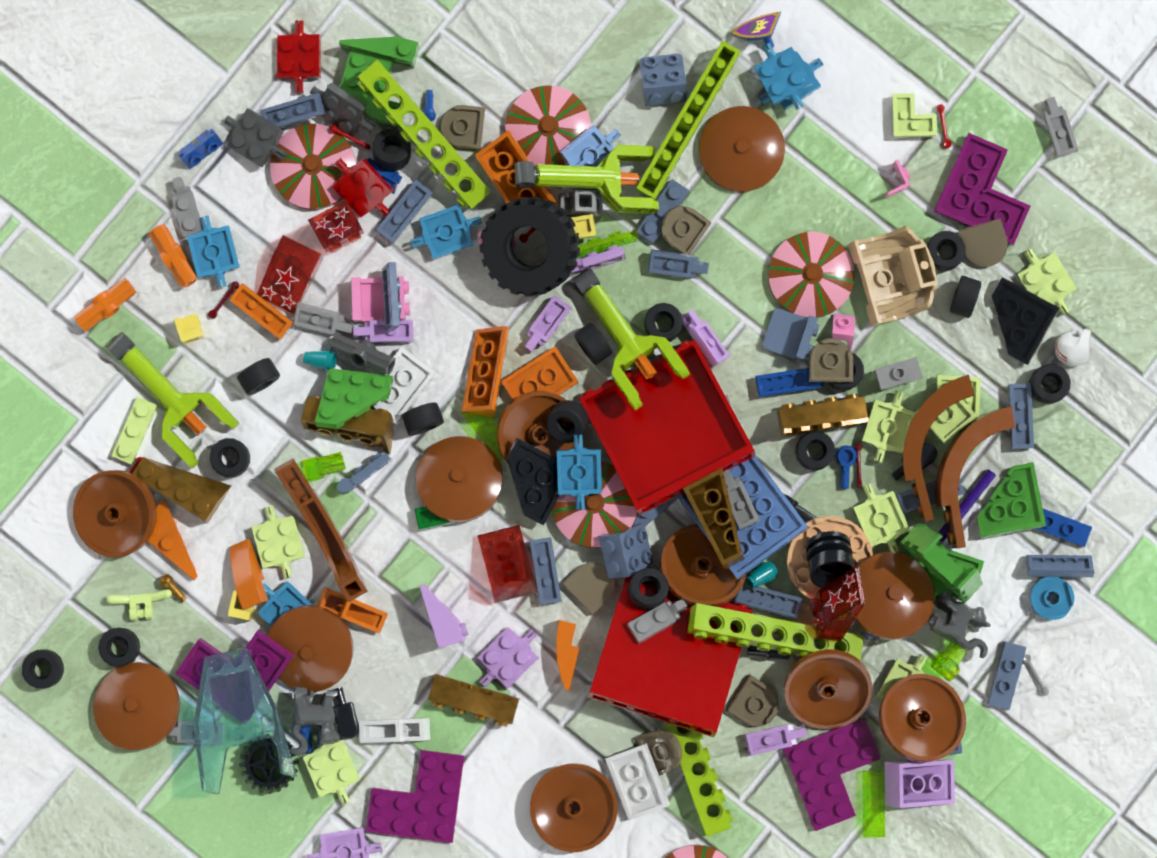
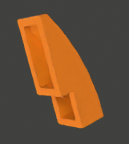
(247, 575)
(352, 611)
(566, 652)

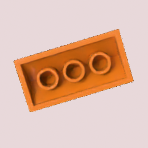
(499, 161)
(485, 371)

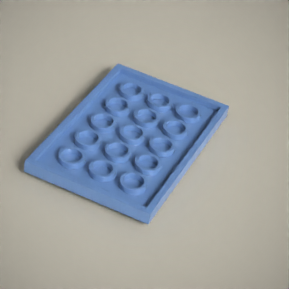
(778, 517)

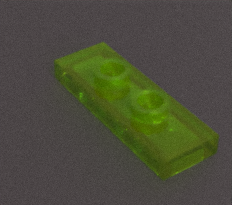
(614, 239)
(486, 430)
(873, 803)

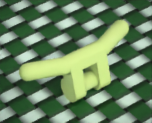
(133, 600)

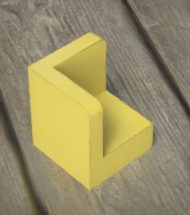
(584, 226)
(189, 328)
(235, 608)

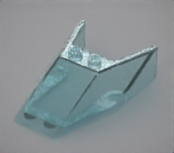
(232, 712)

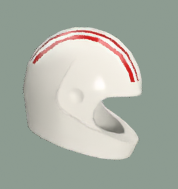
(1073, 350)

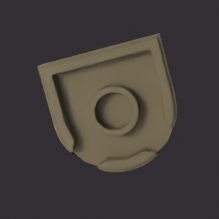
(463, 126)
(683, 228)
(985, 243)
(831, 362)
(591, 585)
(754, 703)
(663, 748)

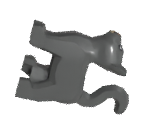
(956, 622)
(313, 715)

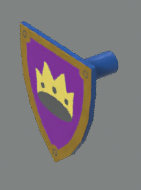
(758, 28)

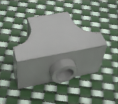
(581, 203)
(898, 374)

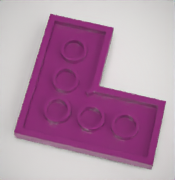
(969, 194)
(266, 653)
(819, 766)
(427, 812)

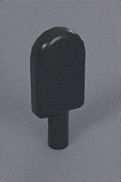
(929, 455)
(345, 716)

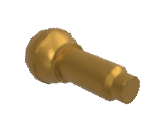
(167, 582)

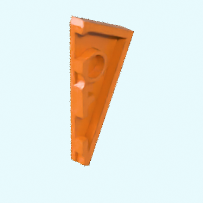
(169, 540)

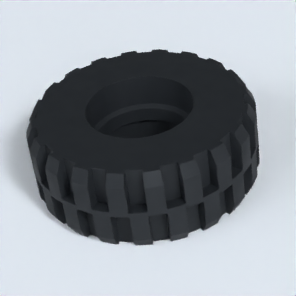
(508, 268)

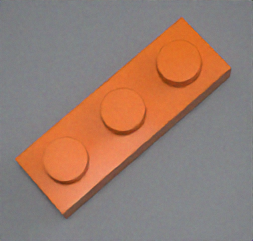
(261, 311)

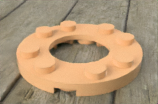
(796, 554)

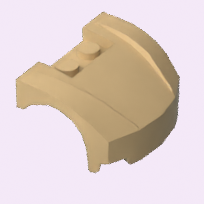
(895, 274)

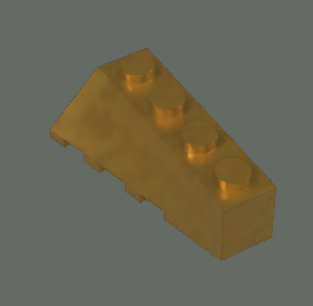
(822, 416)
(370, 428)
(189, 490)
(713, 508)
(473, 699)

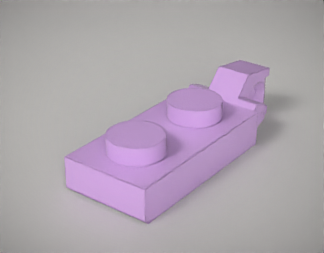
(593, 260)
(547, 323)
(376, 332)
(705, 338)
(773, 739)

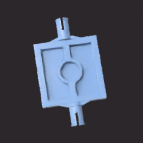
(589, 147)

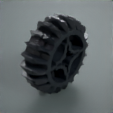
(268, 773)

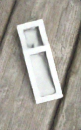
(394, 730)

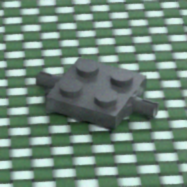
(343, 110)
(255, 137)

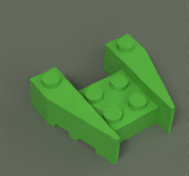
(364, 53)
(921, 544)

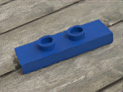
(785, 382)
(1065, 528)

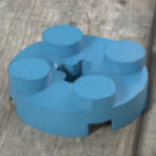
(1058, 587)

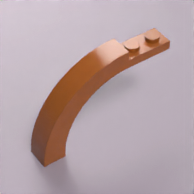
(924, 418)
(954, 460)
(324, 530)

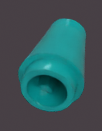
(320, 359)
(762, 574)

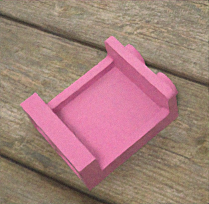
(369, 299)

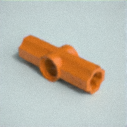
(173, 256)
(105, 304)

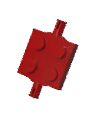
(299, 56)
(362, 187)

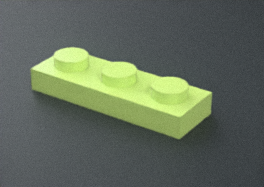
(134, 430)

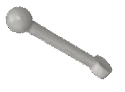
(1044, 690)

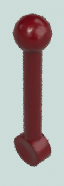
(213, 313)
(858, 447)

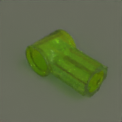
(318, 467)
(948, 662)

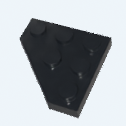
(1022, 319)
(534, 480)

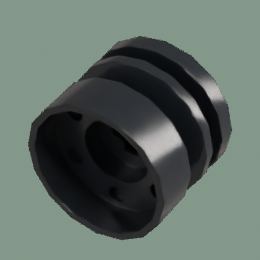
(828, 557)

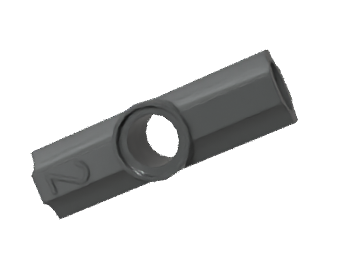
(362, 354)

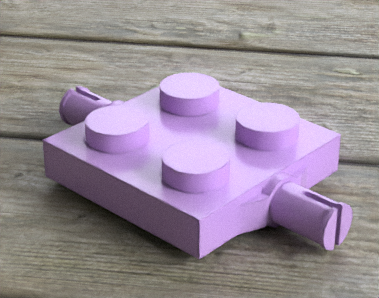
(508, 657)
(345, 844)

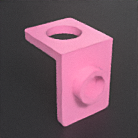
(903, 176)
(844, 328)

